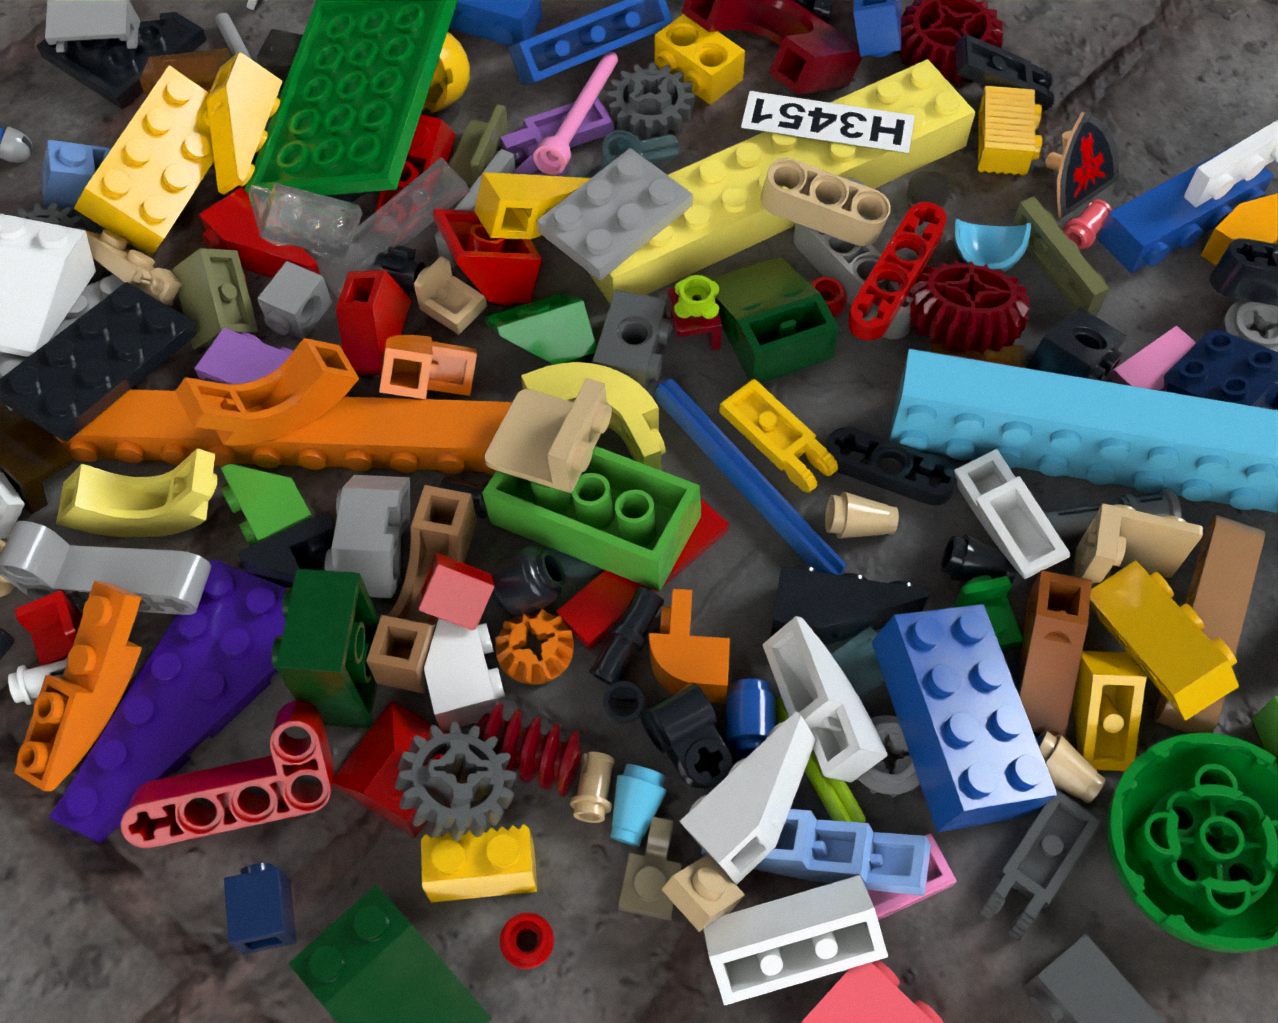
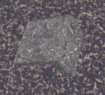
(304, 219)

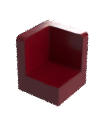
(694, 325)

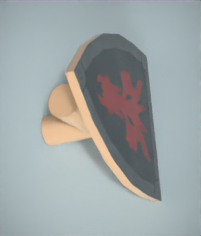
(1086, 164)

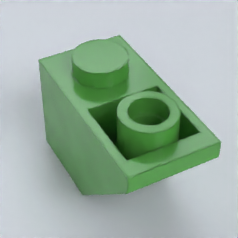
(266, 500)

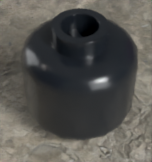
(527, 580)

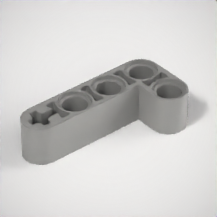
(850, 266)
(44, 563)

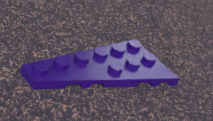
(187, 690)

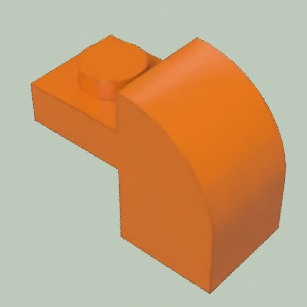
(418, 364)
(684, 658)

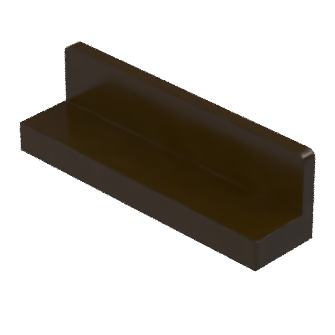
(29, 457)

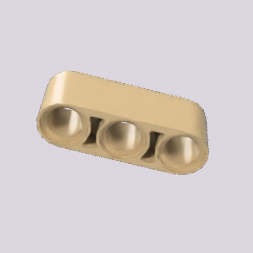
(845, 197)

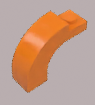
(276, 404)

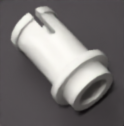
(27, 683)

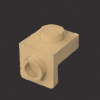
(447, 297)
(703, 892)

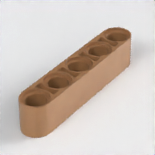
(1220, 598)

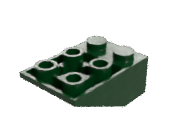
(774, 319)

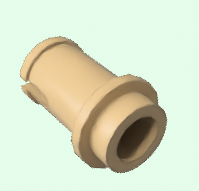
(593, 788)

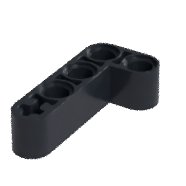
(1248, 272)

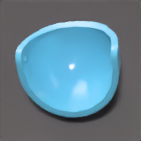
(991, 245)

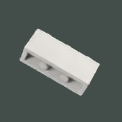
(794, 940)

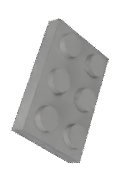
(615, 213)

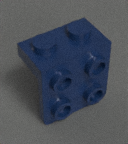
(1227, 371)

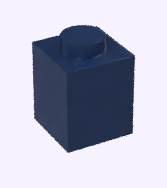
(259, 909)

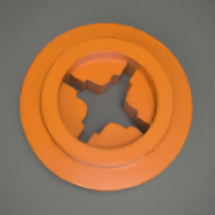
(522, 664)

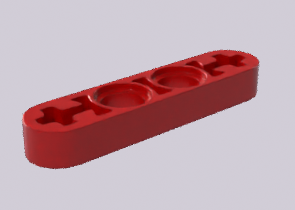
(894, 268)

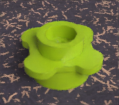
(696, 288)

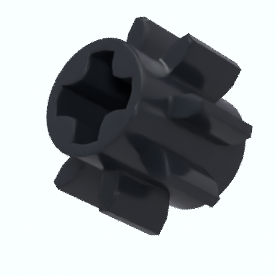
(401, 266)

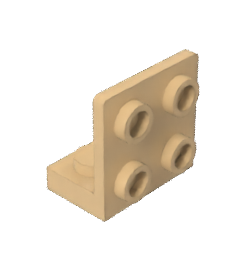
(1125, 535)

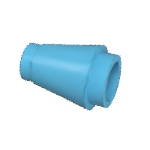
(635, 803)

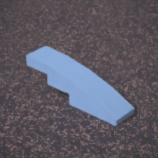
(841, 849)

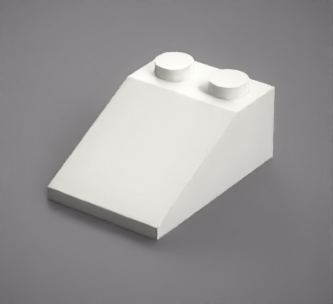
(40, 280)

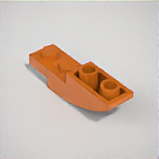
(79, 704)

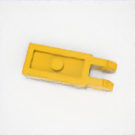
(777, 434)

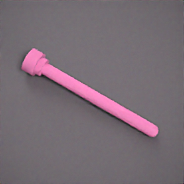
(554, 151)

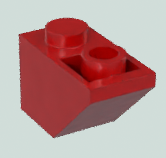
(368, 314)

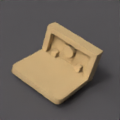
(550, 436)

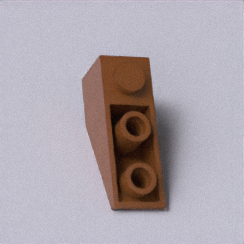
(1052, 649)

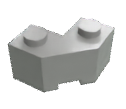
(369, 531)

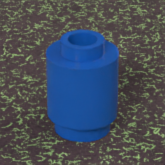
(749, 715)

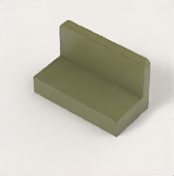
(479, 145)
(214, 294)

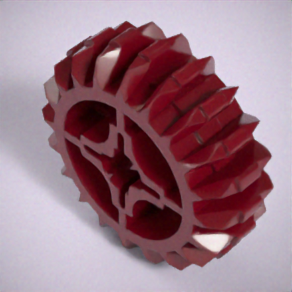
(935, 26)
(968, 307)

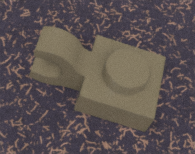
(649, 874)

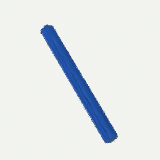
(748, 479)

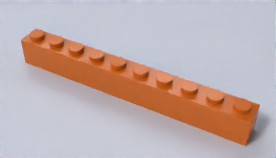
(352, 434)

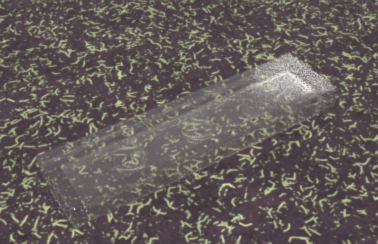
(395, 222)

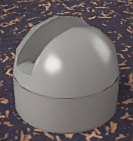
(15, 146)

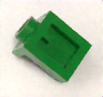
(994, 597)

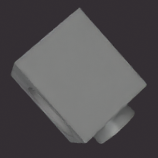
(294, 301)

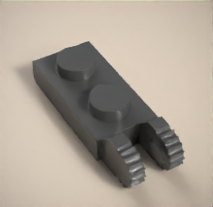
(1043, 859)

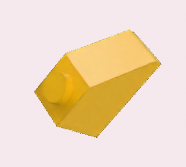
(1108, 709)

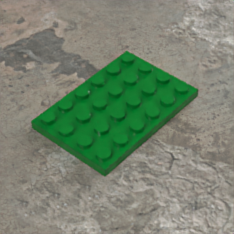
(353, 96)

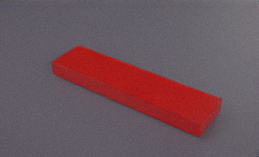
(608, 595)

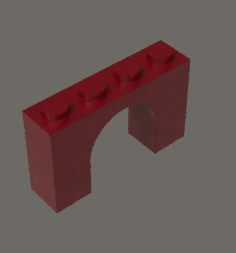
(811, 51)

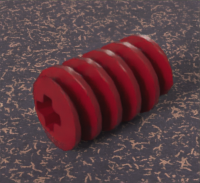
(533, 751)

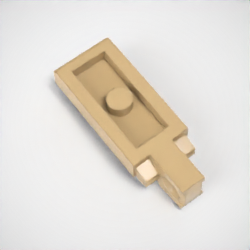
(133, 266)

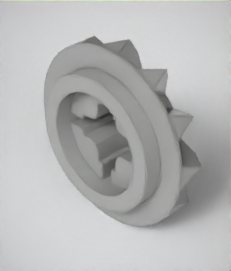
(1244, 314)
(904, 774)

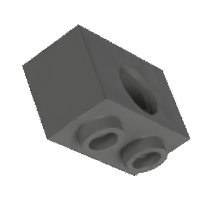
(629, 321)

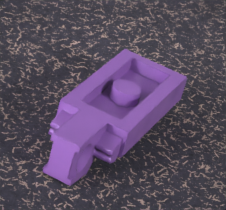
(536, 128)

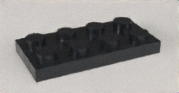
(95, 361)

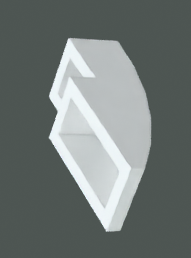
(1010, 514)
(825, 698)

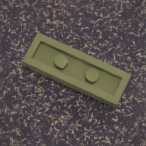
(1061, 258)

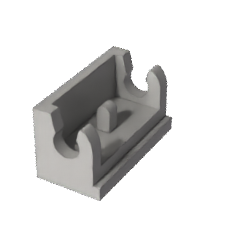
(90, 20)

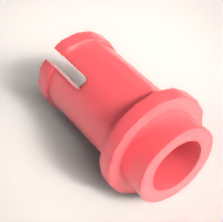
(1086, 226)

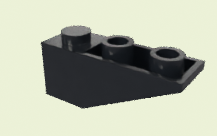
(841, 604)

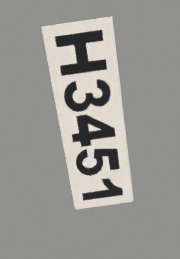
(828, 121)

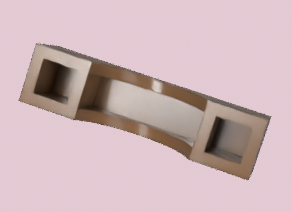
(404, 636)

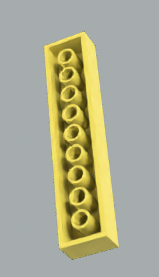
(729, 184)

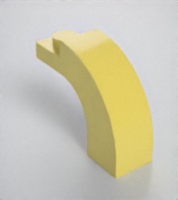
(633, 408)
(139, 506)

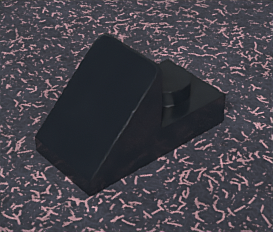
(289, 550)

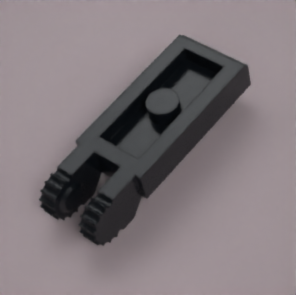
(1000, 68)

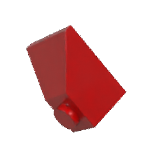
(497, 266)
(373, 766)

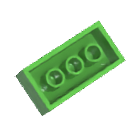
(615, 518)

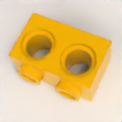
(704, 57)

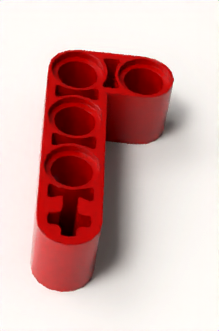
(166, 814)

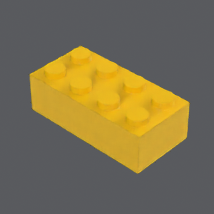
(153, 165)

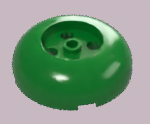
(1206, 780)

